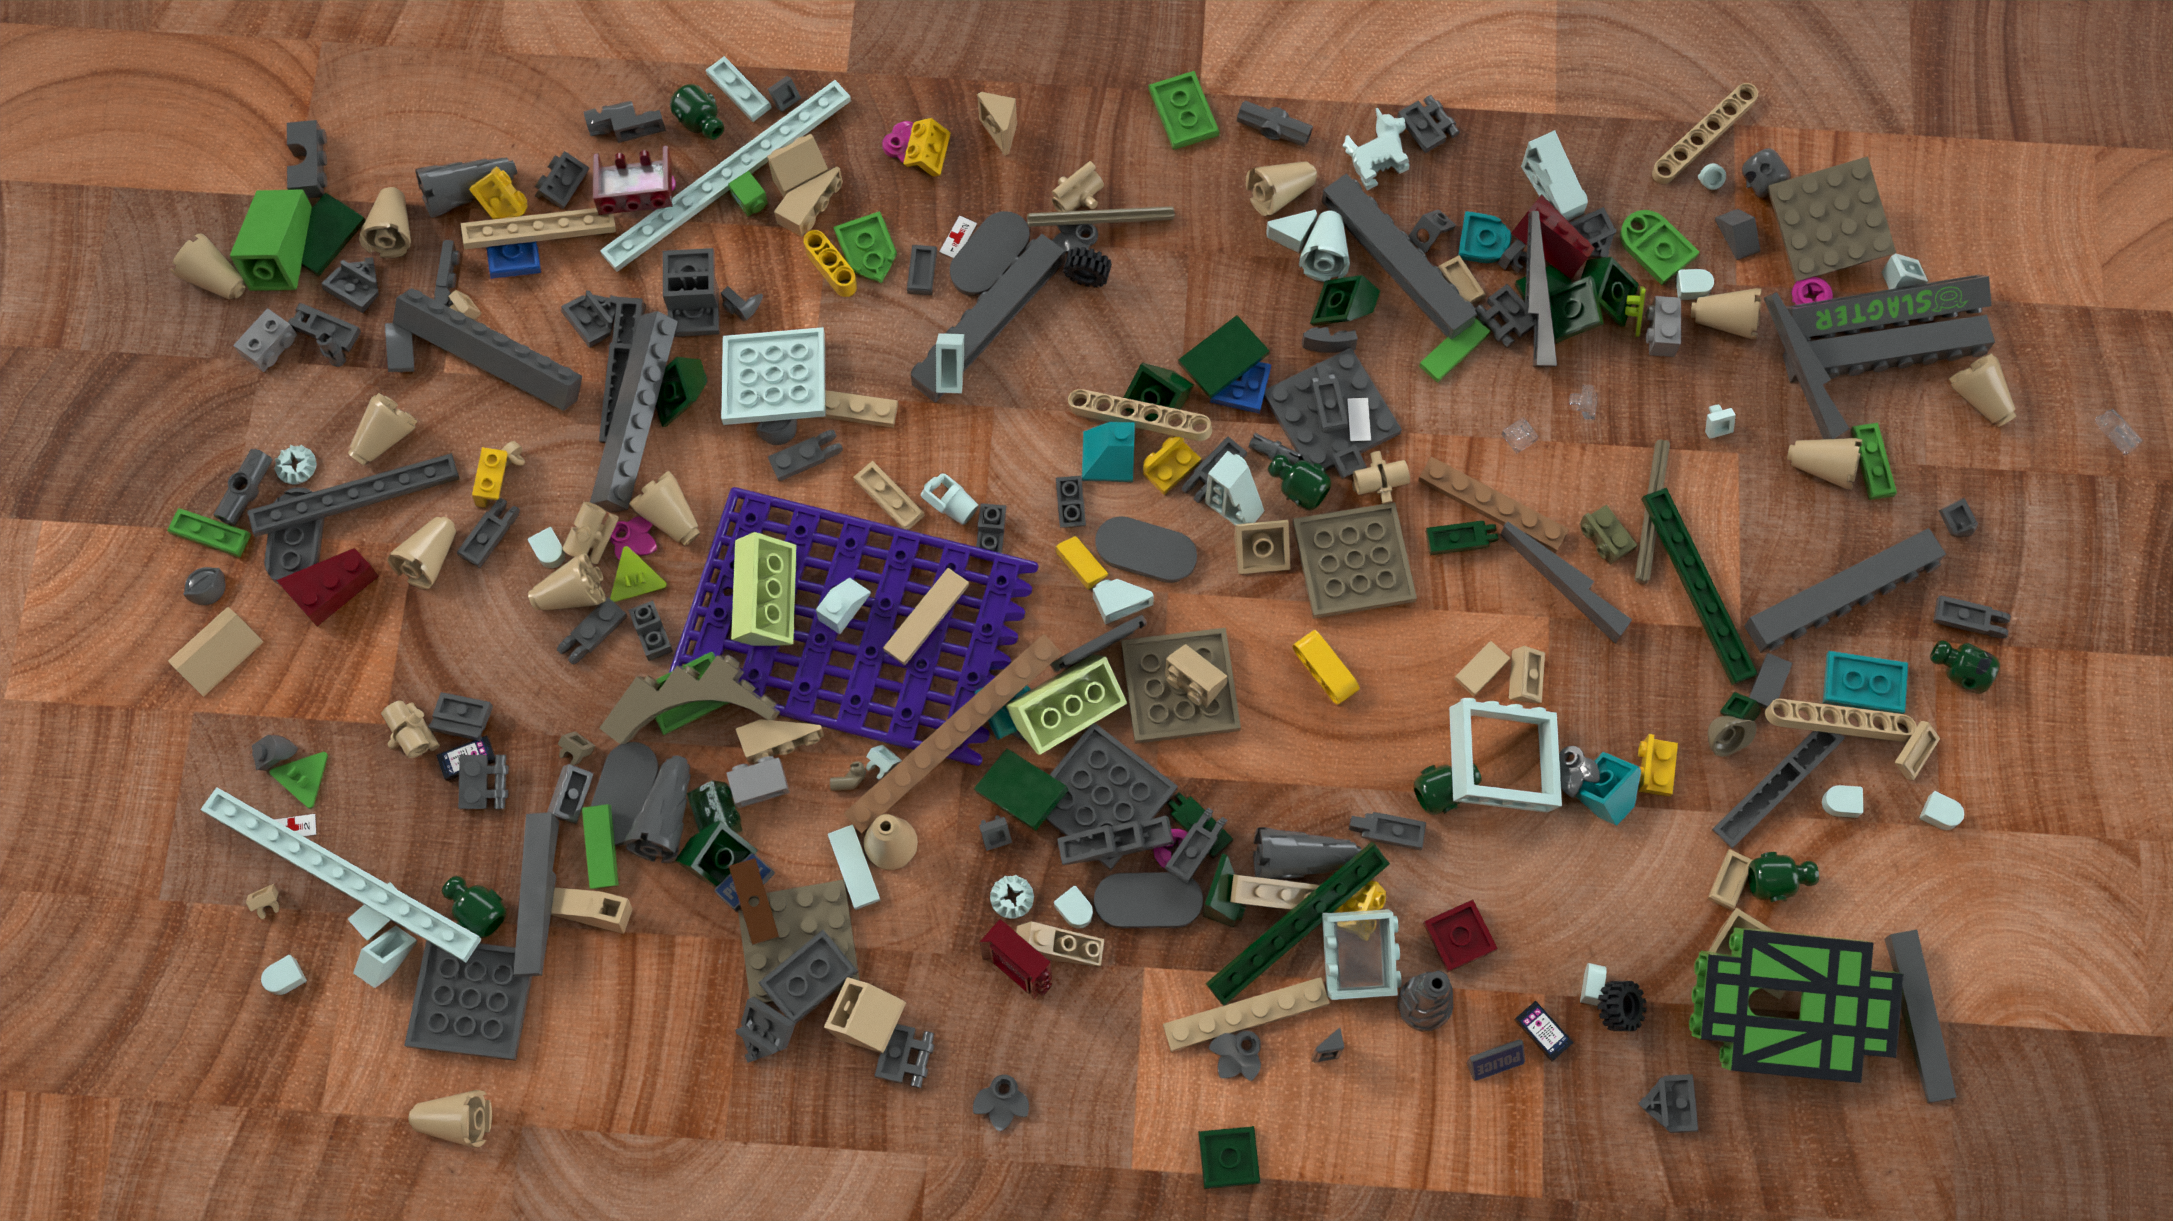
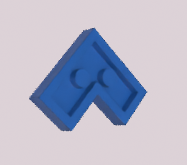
(1248, 392)

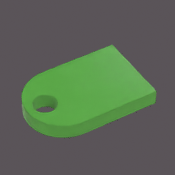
(1657, 246)

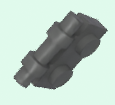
(1424, 128)
(1511, 310)
(474, 781)
(894, 1061)

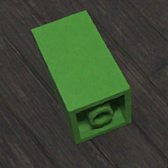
(273, 240)

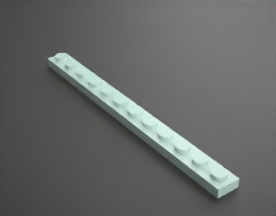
(715, 182)
(341, 875)

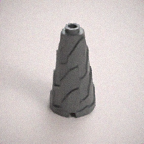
(449, 184)
(659, 823)
(1296, 854)
(1426, 1001)

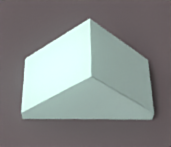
(1292, 230)
(1903, 272)

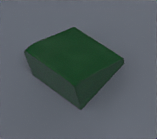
(1741, 707)

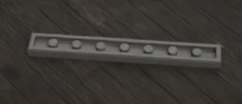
(353, 495)

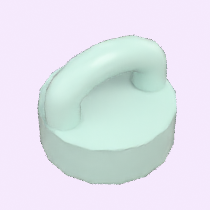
(1712, 176)

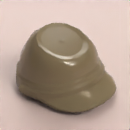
(1730, 735)

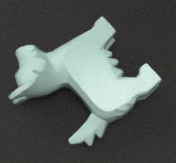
(1380, 152)

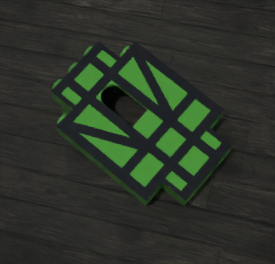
(1843, 1007)

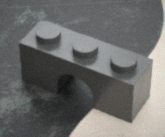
(307, 140)

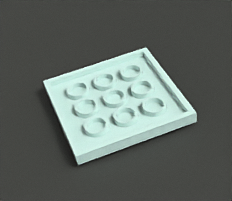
(773, 376)

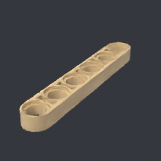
(1705, 133)
(1141, 409)
(1841, 723)

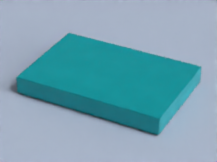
(1865, 682)

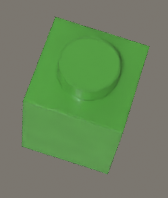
(748, 193)

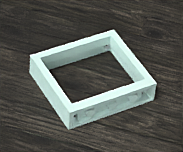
(1462, 758)

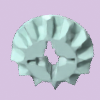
(304, 469)
(1005, 907)

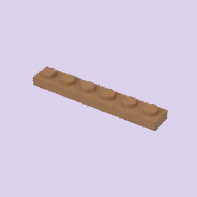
(1492, 503)

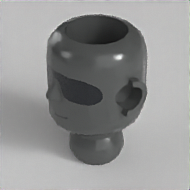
(1764, 170)

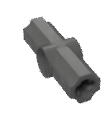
(1274, 123)
(236, 500)

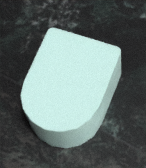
(1693, 283)
(547, 548)
(1843, 801)
(1942, 811)
(1074, 908)
(283, 976)
(1593, 981)

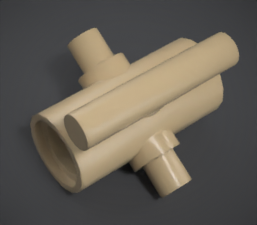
(1078, 189)
(1381, 477)
(590, 532)
(408, 729)

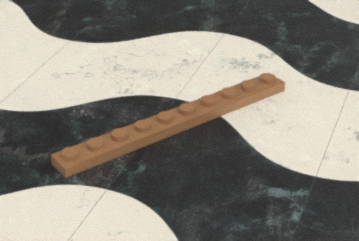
(952, 733)

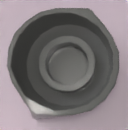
(778, 431)
(205, 586)

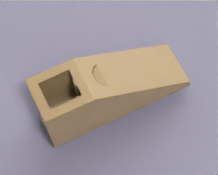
(802, 205)
(773, 737)
(592, 908)
(1062, 944)

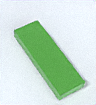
(1453, 351)
(1874, 462)
(209, 532)
(600, 846)

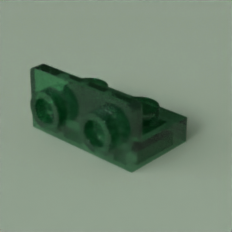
(714, 803)

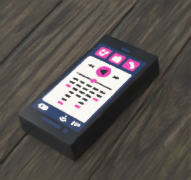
(450, 759)
(1543, 1031)

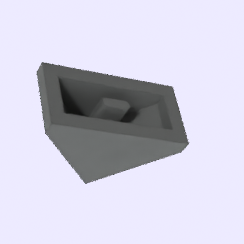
(1739, 232)

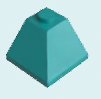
(1109, 452)
(1615, 792)

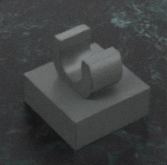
(784, 93)
(1512, 255)
(1348, 461)
(995, 833)

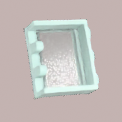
(1361, 954)

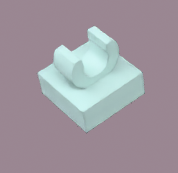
(1719, 421)
(883, 759)

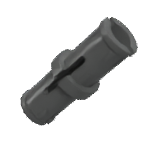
(331, 348)
(1273, 448)

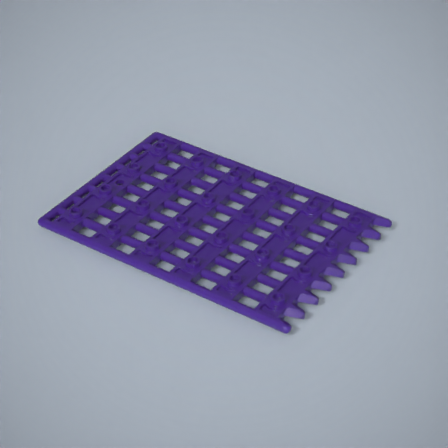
(885, 607)

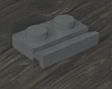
(460, 716)

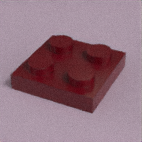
(1460, 936)

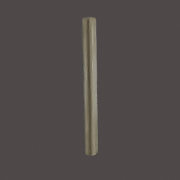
(1100, 216)
(1649, 532)

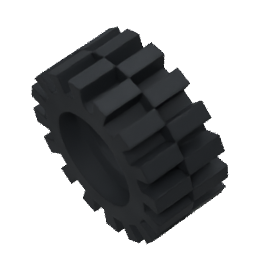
(1087, 267)
(1622, 1006)

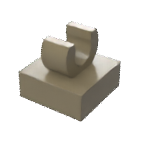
(576, 745)

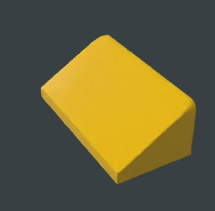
(1081, 562)

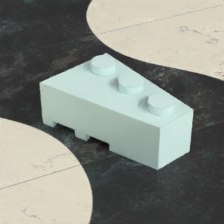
(1553, 176)

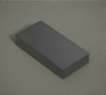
(922, 270)
(1770, 680)

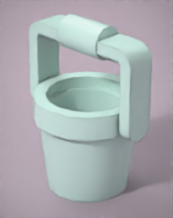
(954, 503)

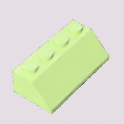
(763, 591)
(1067, 703)

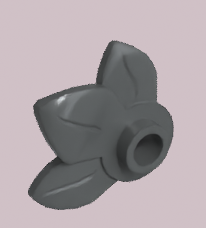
(1071, 236)
(1575, 772)
(1234, 1058)
(1001, 1106)

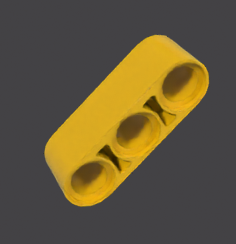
(828, 253)
(1325, 667)

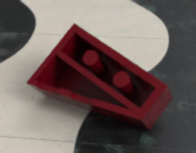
(1561, 241)
(328, 584)

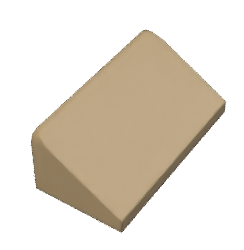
(1526, 675)

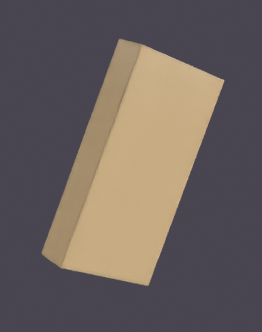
(1457, 273)
(1482, 668)
(1917, 750)
(1730, 880)

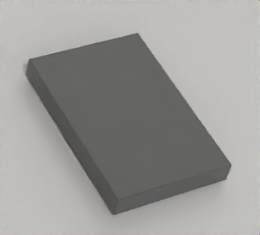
(808, 977)

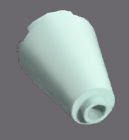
(1326, 249)

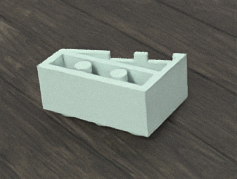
(1233, 490)

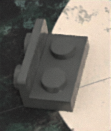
(562, 179)

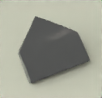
(1597, 230)
(354, 284)
(591, 316)
(763, 1030)
(1673, 1103)

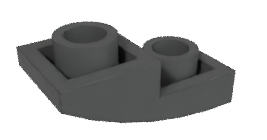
(1321, 341)
(399, 348)
(1070, 501)
(991, 527)
(650, 630)

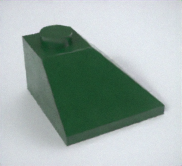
(1612, 286)
(1345, 300)
(1158, 387)
(679, 388)
(712, 852)
(1218, 900)

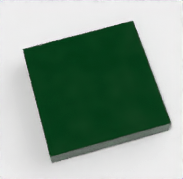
(1575, 309)
(1229, 1157)

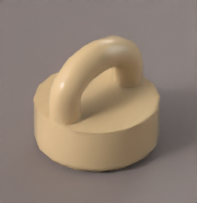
(514, 451)

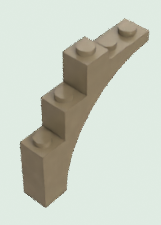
(646, 701)

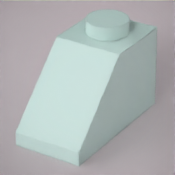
(949, 363)
(1119, 599)
(842, 604)
(383, 956)

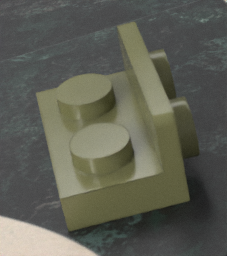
(1608, 534)

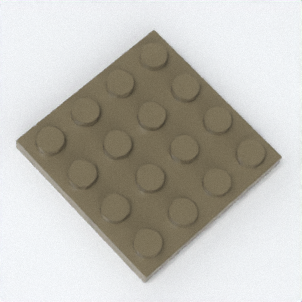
(1831, 219)
(1354, 560)
(1166, 712)
(798, 918)

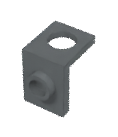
(1435, 223)

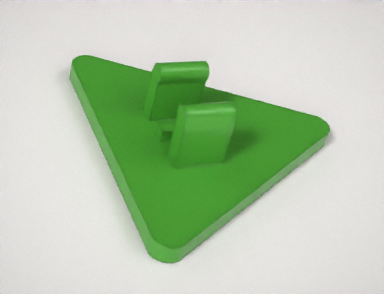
(302, 777)

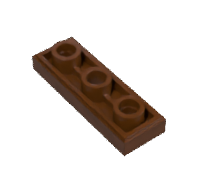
(747, 886)

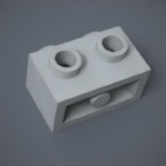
(1664, 326)
(265, 340)
(757, 781)

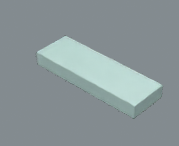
(738, 89)
(854, 867)

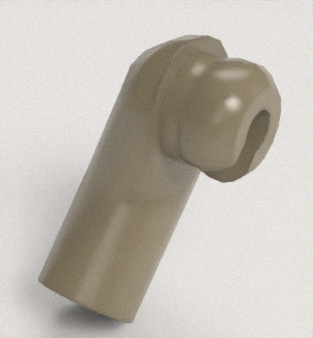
(851, 780)

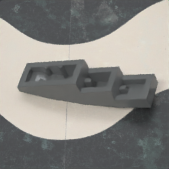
(1115, 841)

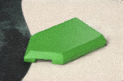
(867, 246)

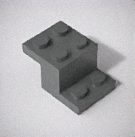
(691, 291)

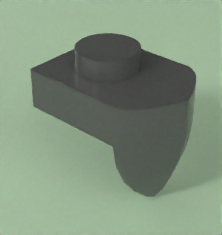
(735, 304)
(1959, 519)
(272, 750)

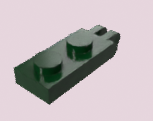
(1460, 537)
(1190, 813)

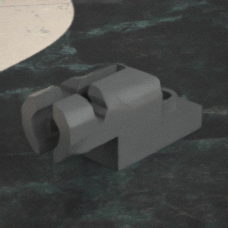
(623, 121)

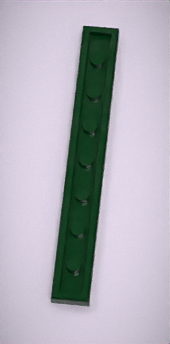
(1699, 586)
(1297, 923)

